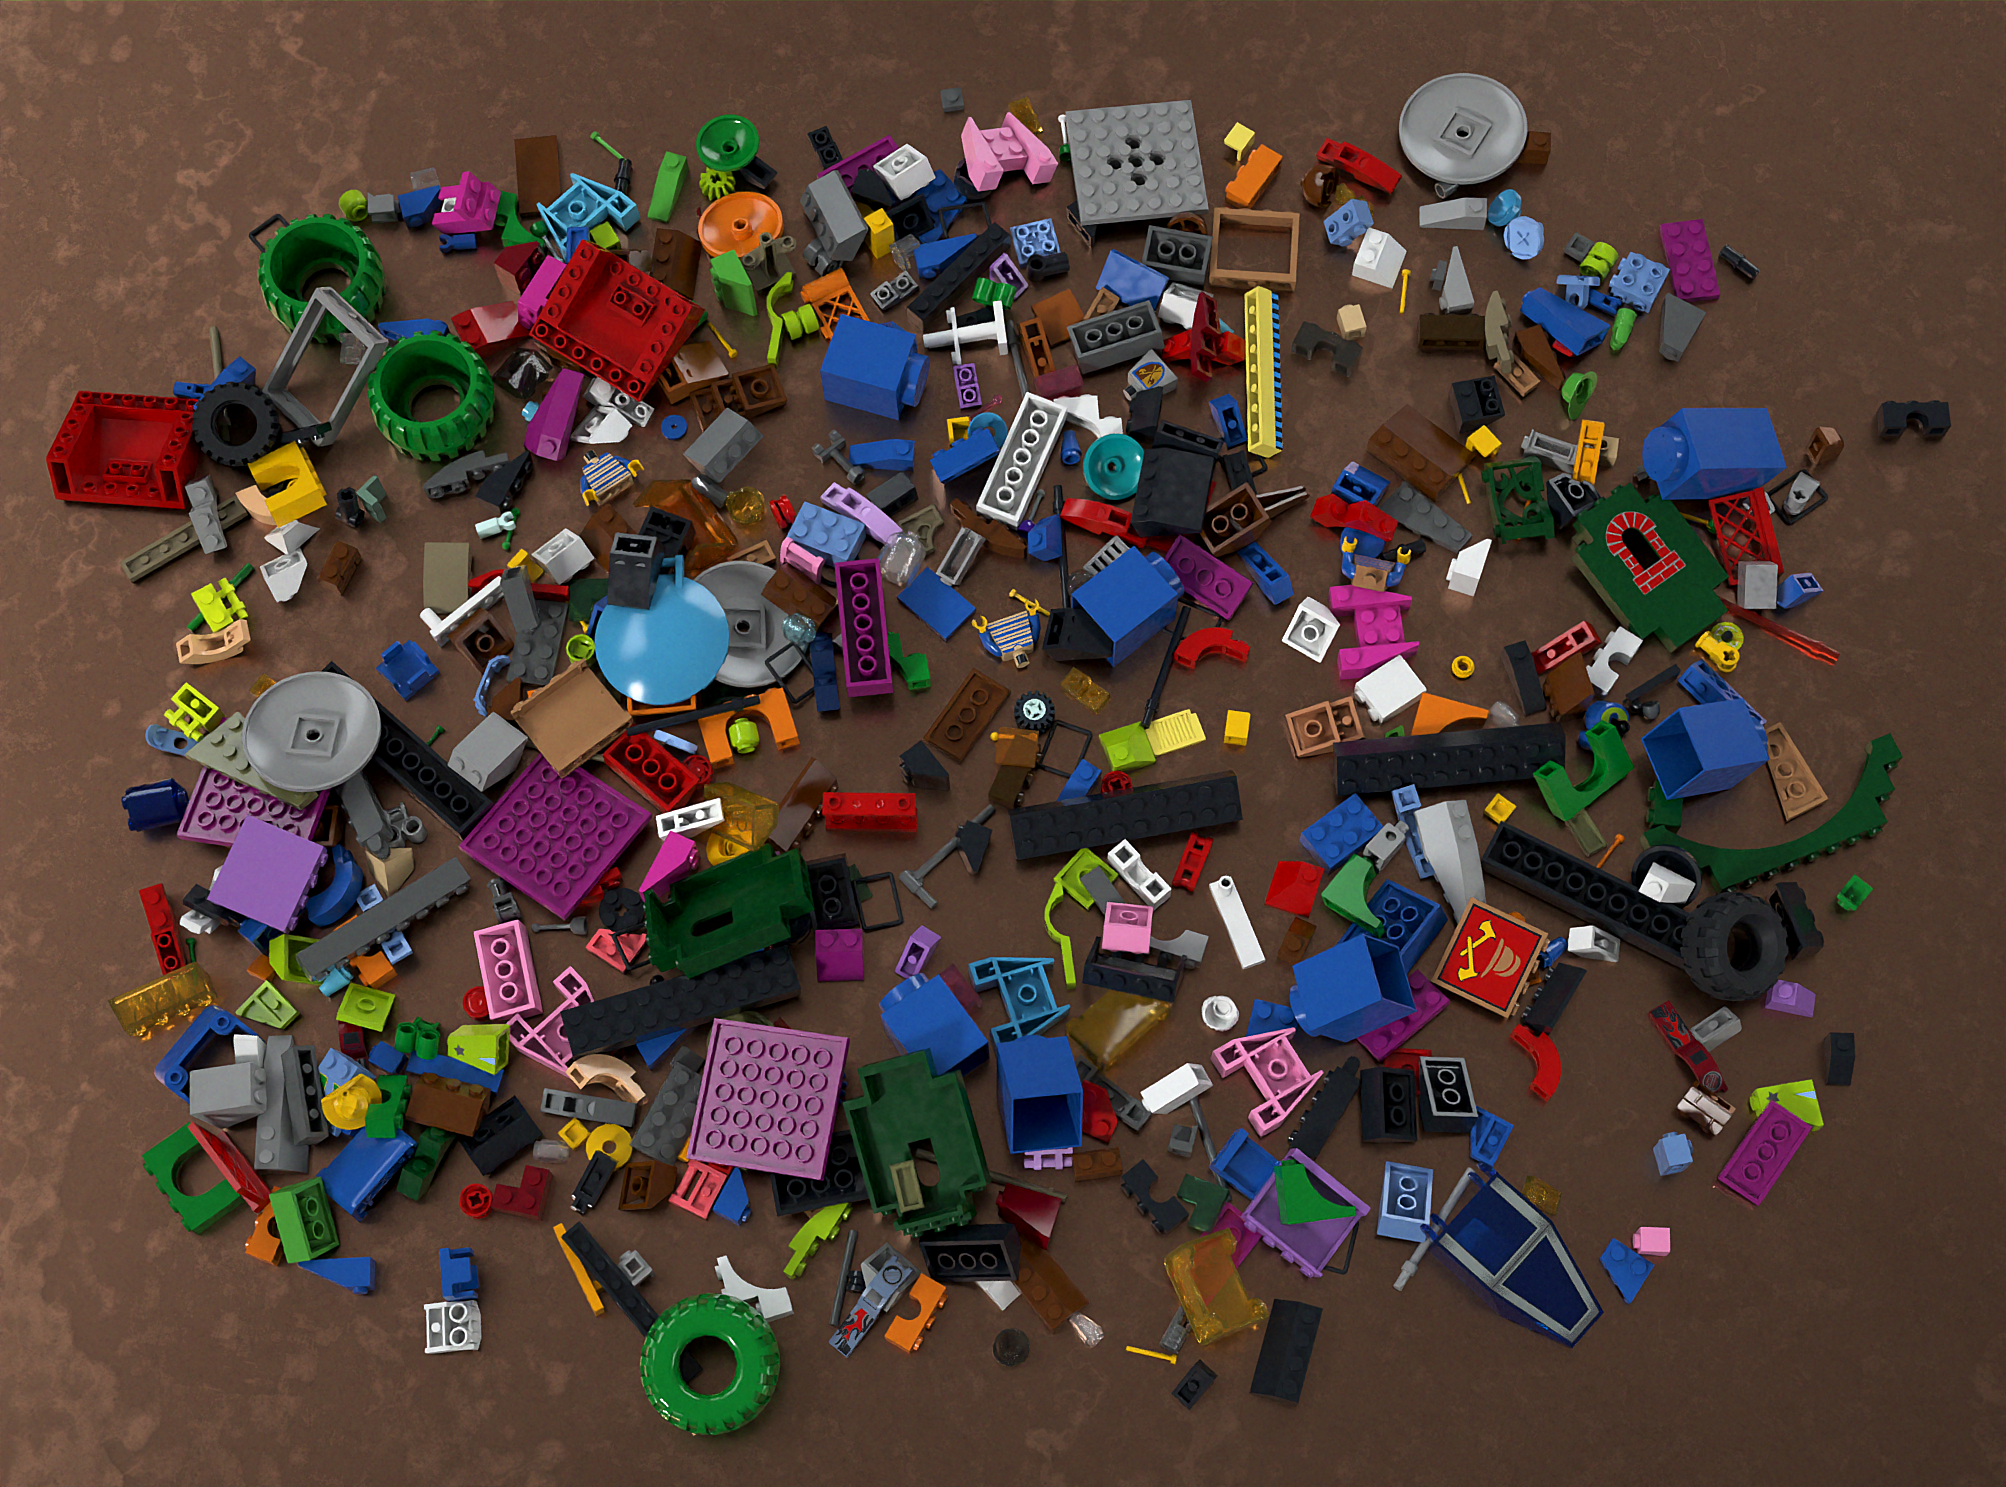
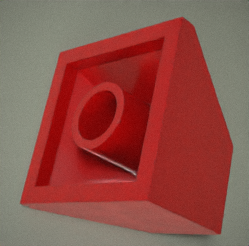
(1294, 887)

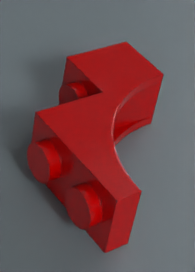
(1229, 348)
(1362, 515)

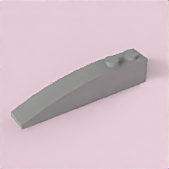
(1452, 851)
(274, 1136)

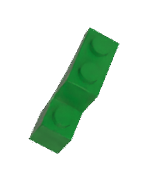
(514, 232)
(913, 667)

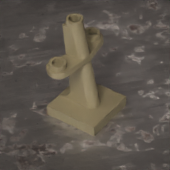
(768, 268)

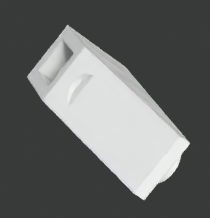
(603, 394)

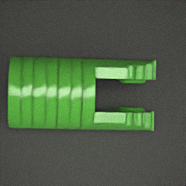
(1622, 327)

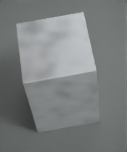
(1757, 584)

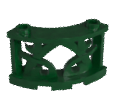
(1532, 476)

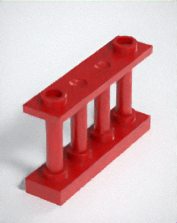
(870, 812)

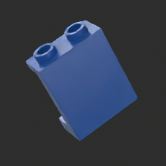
(1244, 1164)

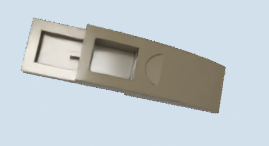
(1497, 332)

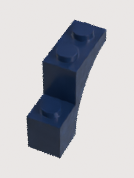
(824, 672)

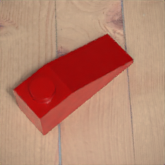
(1578, 639)

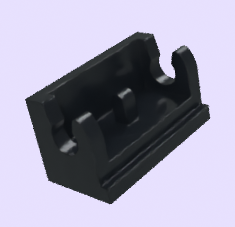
(893, 494)

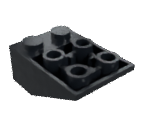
(634, 570)
(1075, 636)

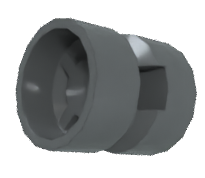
(818, 257)

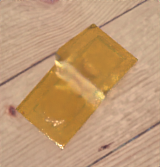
(1542, 1195)

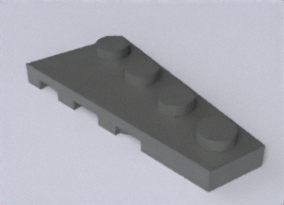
(1425, 518)

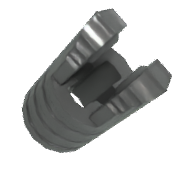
(1176, 1334)

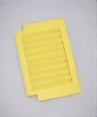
(1174, 732)

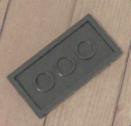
(538, 651)
(669, 1116)

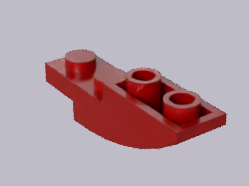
(1360, 163)
(1101, 517)
(163, 928)

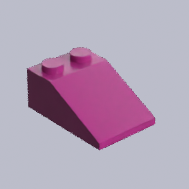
(671, 864)

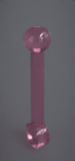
(996, 400)

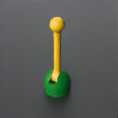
(1710, 526)

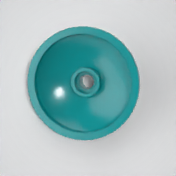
(1127, 460)

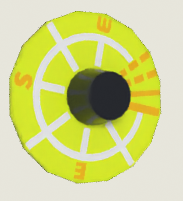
(1728, 633)

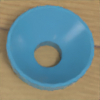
(1505, 208)
(990, 420)

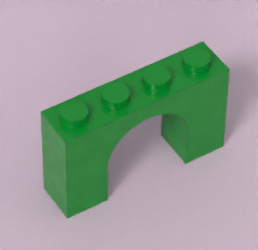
(1610, 766)
(197, 1211)

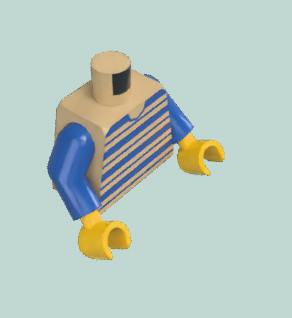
(606, 476)
(1012, 635)

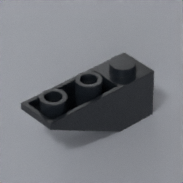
(500, 486)

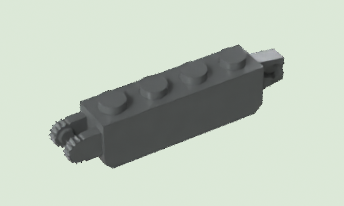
(366, 814)

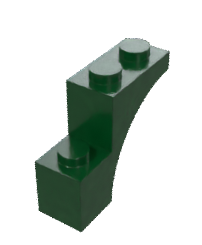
(420, 1170)

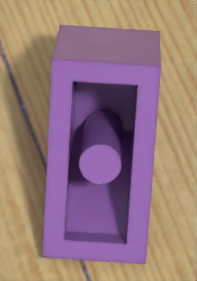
(917, 952)
(1790, 998)

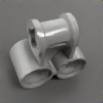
(402, 824)

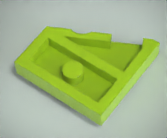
(268, 1007)

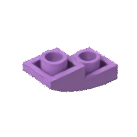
(967, 385)

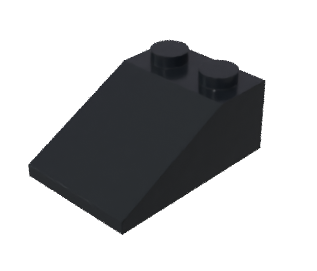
(832, 893)
(1446, 1095)

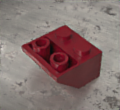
(518, 265)

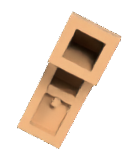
(254, 504)
(214, 647)
(607, 1071)

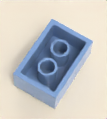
(827, 534)

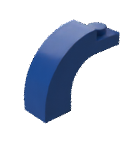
(342, 892)

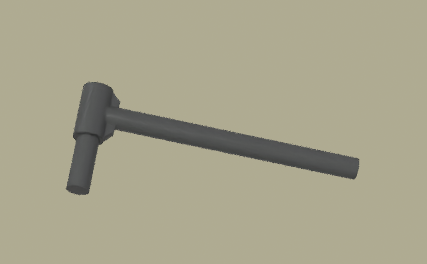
(914, 880)

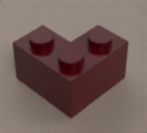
(529, 1199)

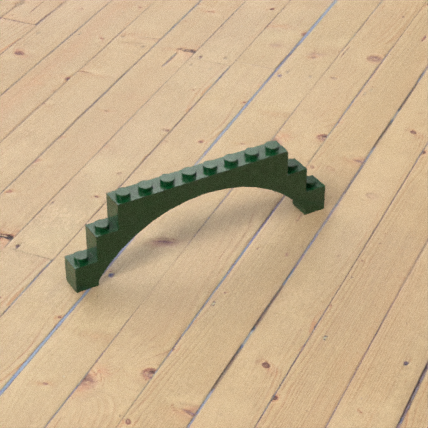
(1859, 817)

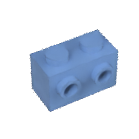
(1348, 222)
(1673, 1153)

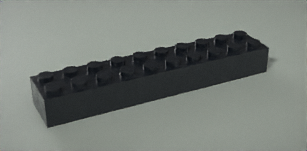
(1446, 758)
(425, 774)
(1125, 814)
(1586, 892)
(680, 1003)

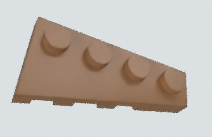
(1792, 776)

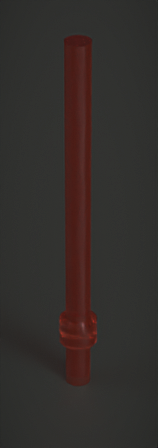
(1816, 646)

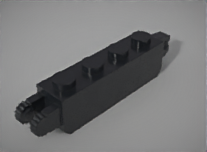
(1327, 1109)

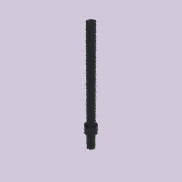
(1063, 561)
(1153, 703)
(736, 705)

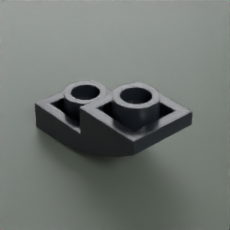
(824, 147)

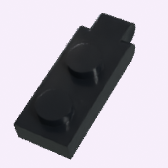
(301, 434)
(197, 900)
(593, 1182)

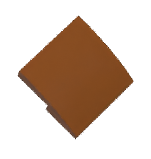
(1057, 314)

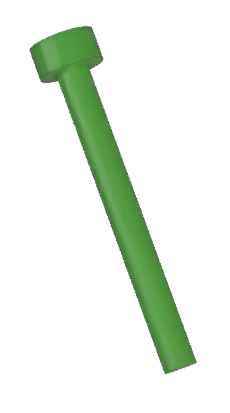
(595, 136)

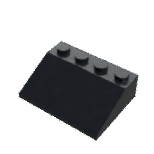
(1172, 492)
(841, 1182)

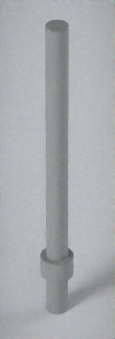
(1410, 1267)

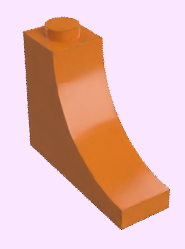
(1442, 714)

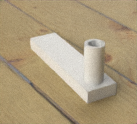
(484, 598)
(1237, 922)

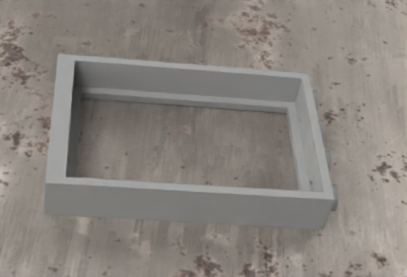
(275, 387)

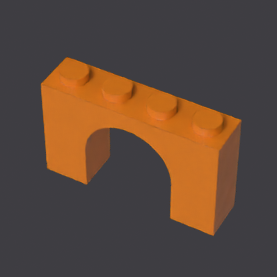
(772, 709)

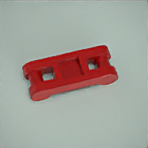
(1192, 861)

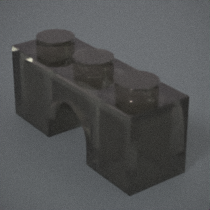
(1313, 338)

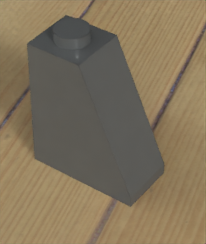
(1678, 326)
(520, 598)

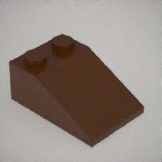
(1569, 690)

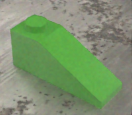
(668, 186)

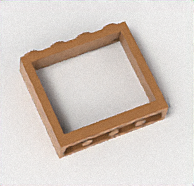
(1252, 279)

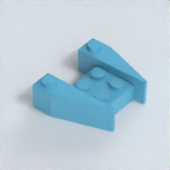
(587, 205)

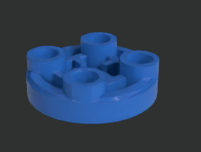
(1367, 544)

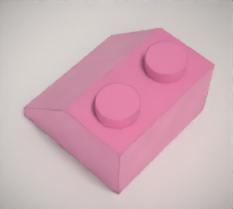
(1127, 928)

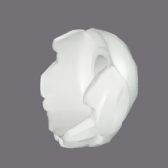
(1220, 1013)

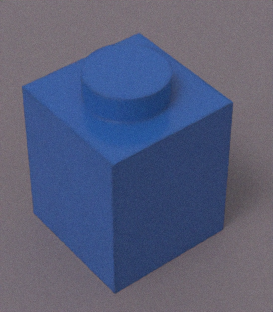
(387, 1059)

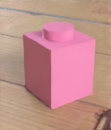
(1652, 1241)

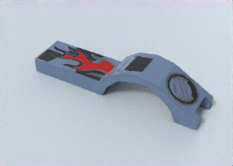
(869, 1306)

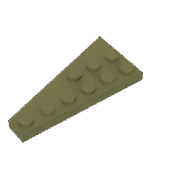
(225, 753)

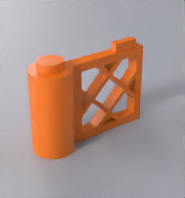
(825, 290)

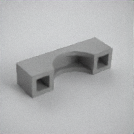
(1188, 944)

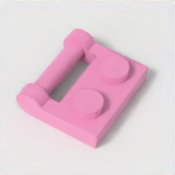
(801, 559)

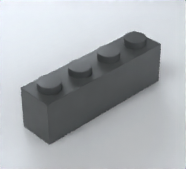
(304, 1095)

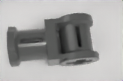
(504, 904)

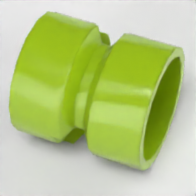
(1599, 261)
(800, 321)
(582, 647)

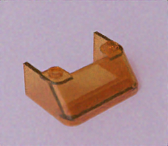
(712, 535)

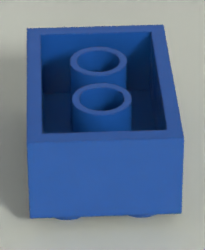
(1340, 834)

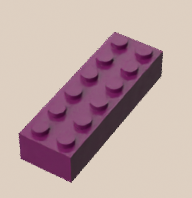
(863, 627)

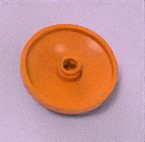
(738, 222)

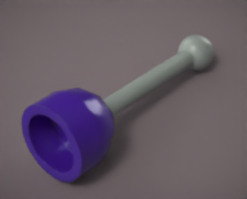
(1026, 525)

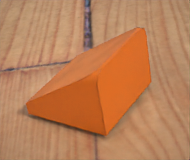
(261, 968)

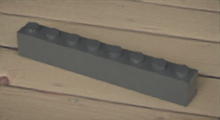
(383, 919)

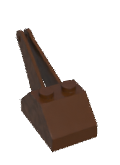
(1244, 516)

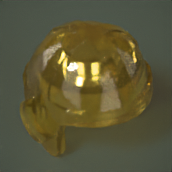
(745, 505)

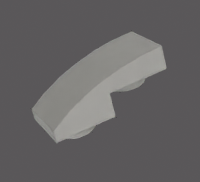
(894, 292)

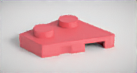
(605, 948)

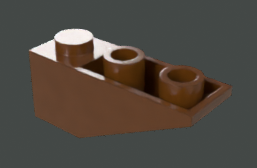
(1535, 352)

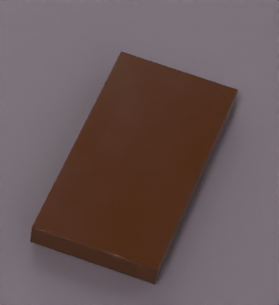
(537, 173)
(966, 715)

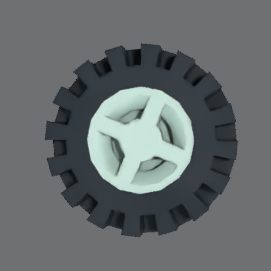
(1035, 704)

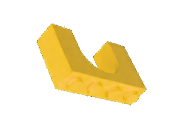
(301, 497)

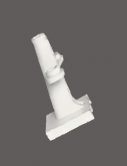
(972, 333)

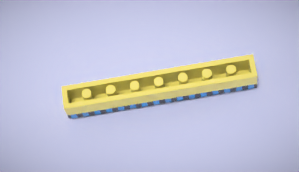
(1263, 372)

